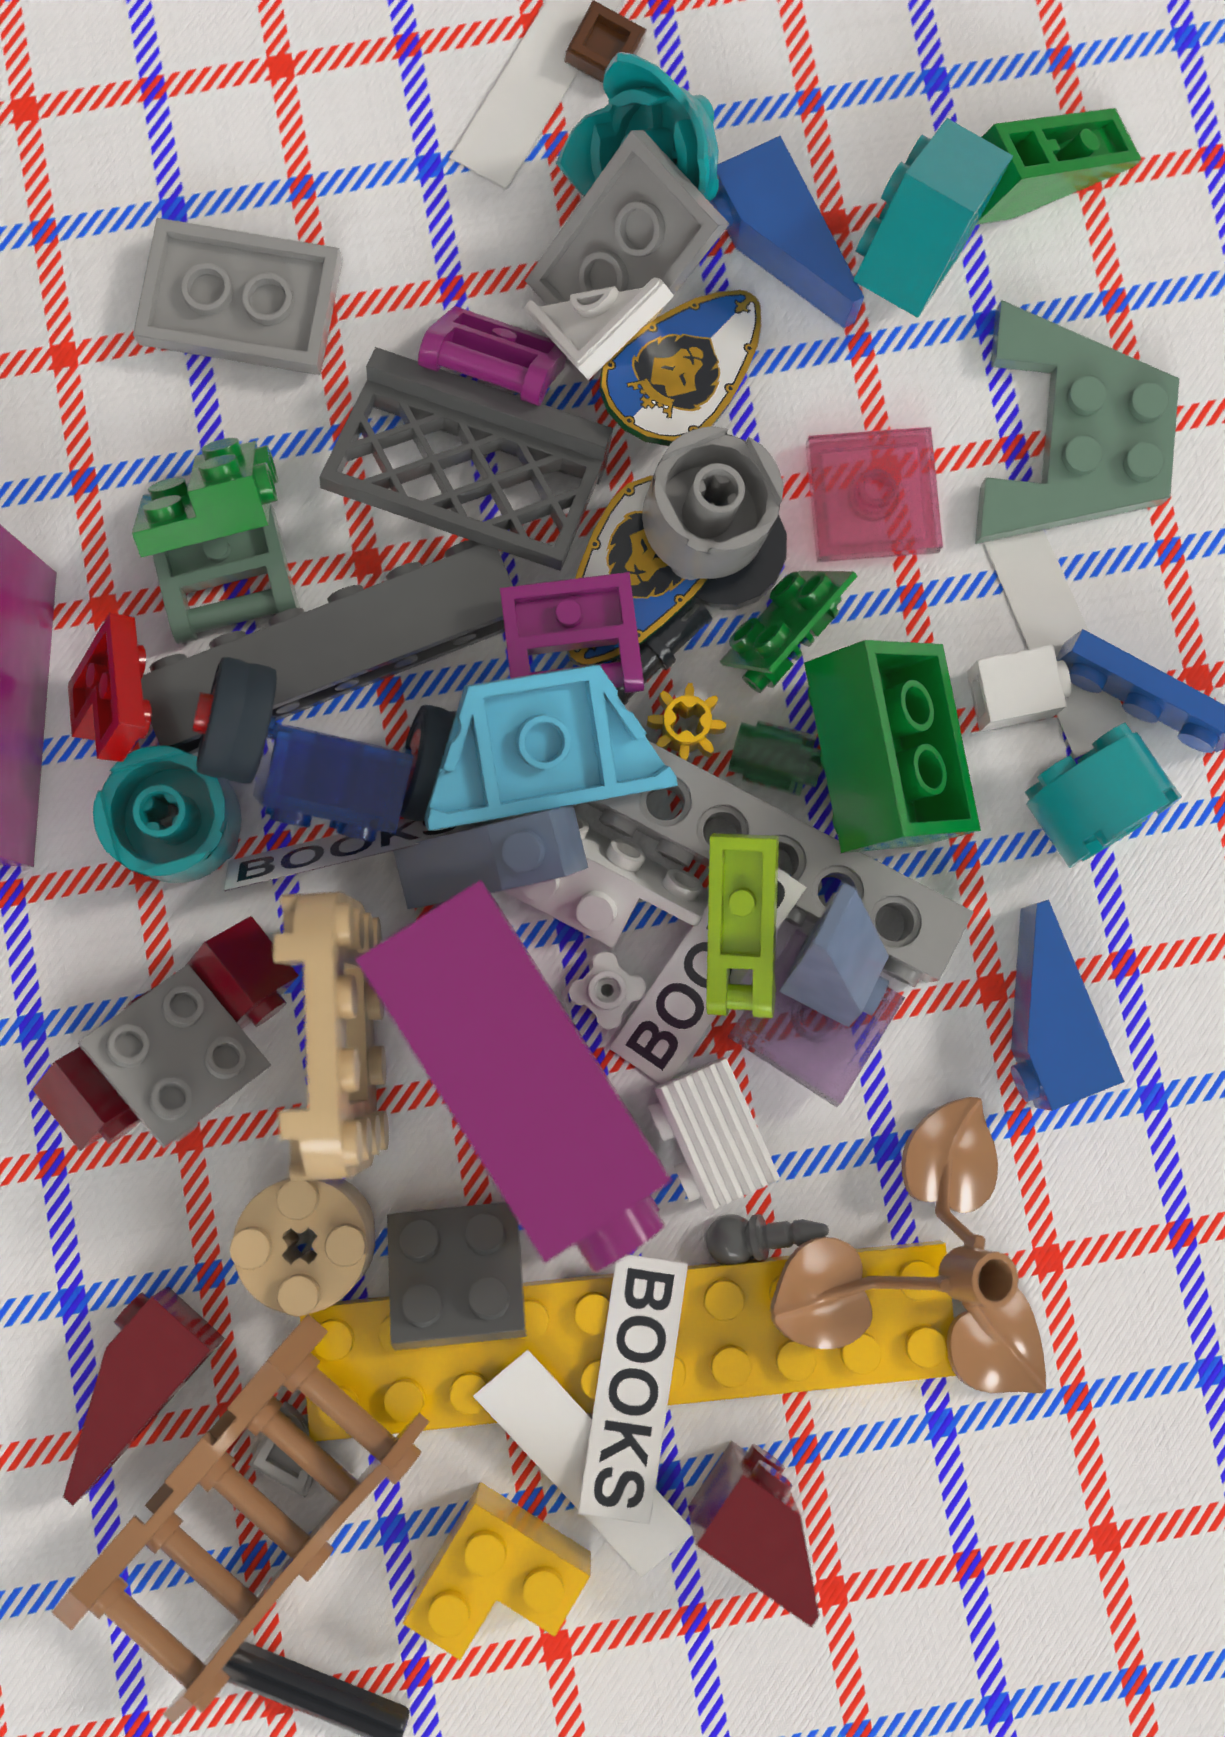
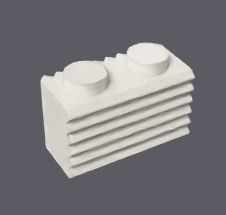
(714, 1135)

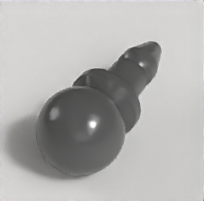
(735, 1239)

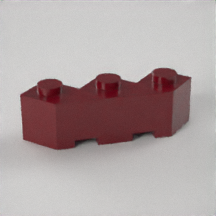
(237, 971)

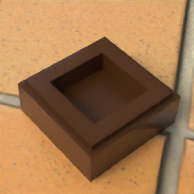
(600, 38)

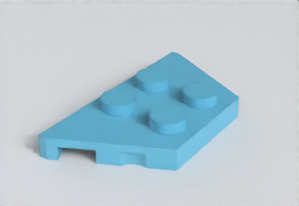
(541, 748)

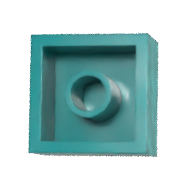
(928, 215)

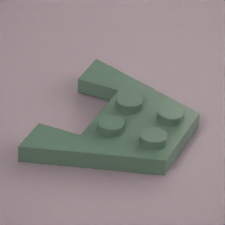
(1104, 431)

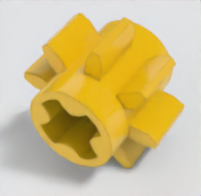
(686, 707)

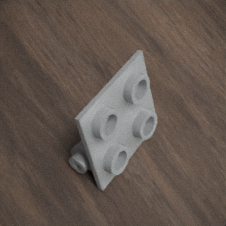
(174, 1055)

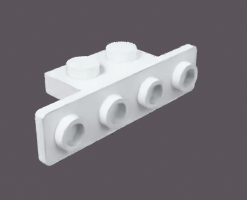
(606, 893)

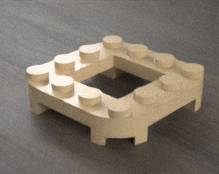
(342, 1122)

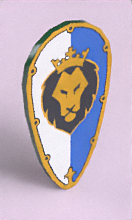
(682, 367)
(622, 547)

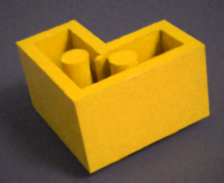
(498, 1556)

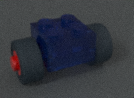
(310, 771)

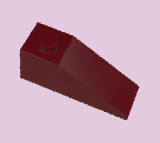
(139, 1374)

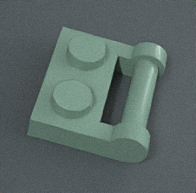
(220, 563)

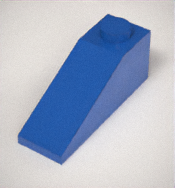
(783, 230)
(1055, 1026)

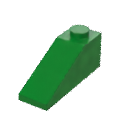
(1056, 159)

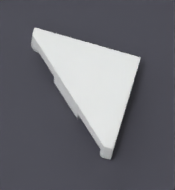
(599, 321)

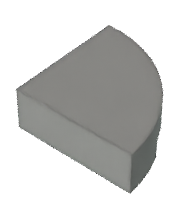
(278, 1465)

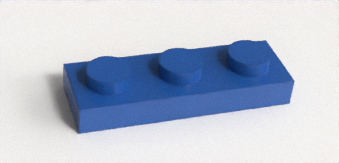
(1145, 691)

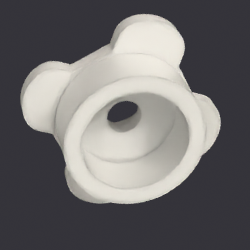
(607, 971)

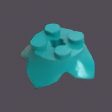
(650, 101)

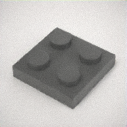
(455, 1276)

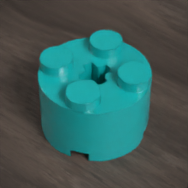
(1102, 796)
(137, 798)

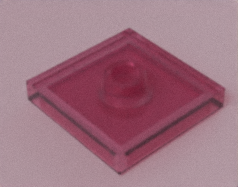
(874, 494)

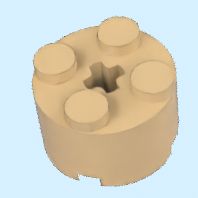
(267, 1241)

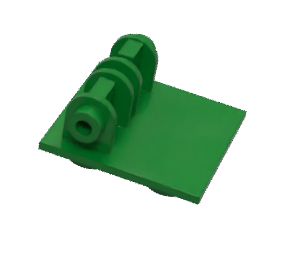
(799, 610)

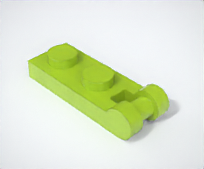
(742, 922)

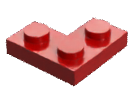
(107, 690)

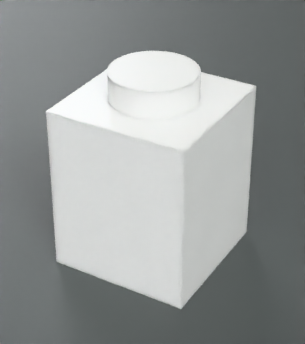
(1018, 687)

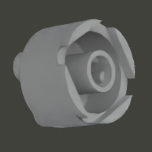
(711, 503)

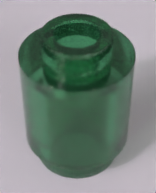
(776, 757)

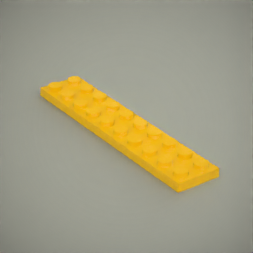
(721, 1351)

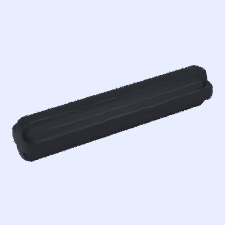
(315, 1693)

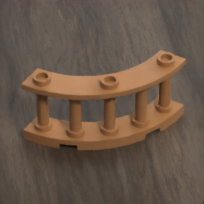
(210, 1466)

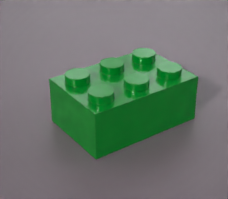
(891, 745)

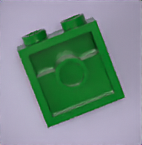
(225, 496)

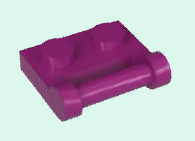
(492, 353)
(574, 617)

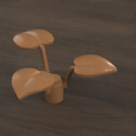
(991, 1344)

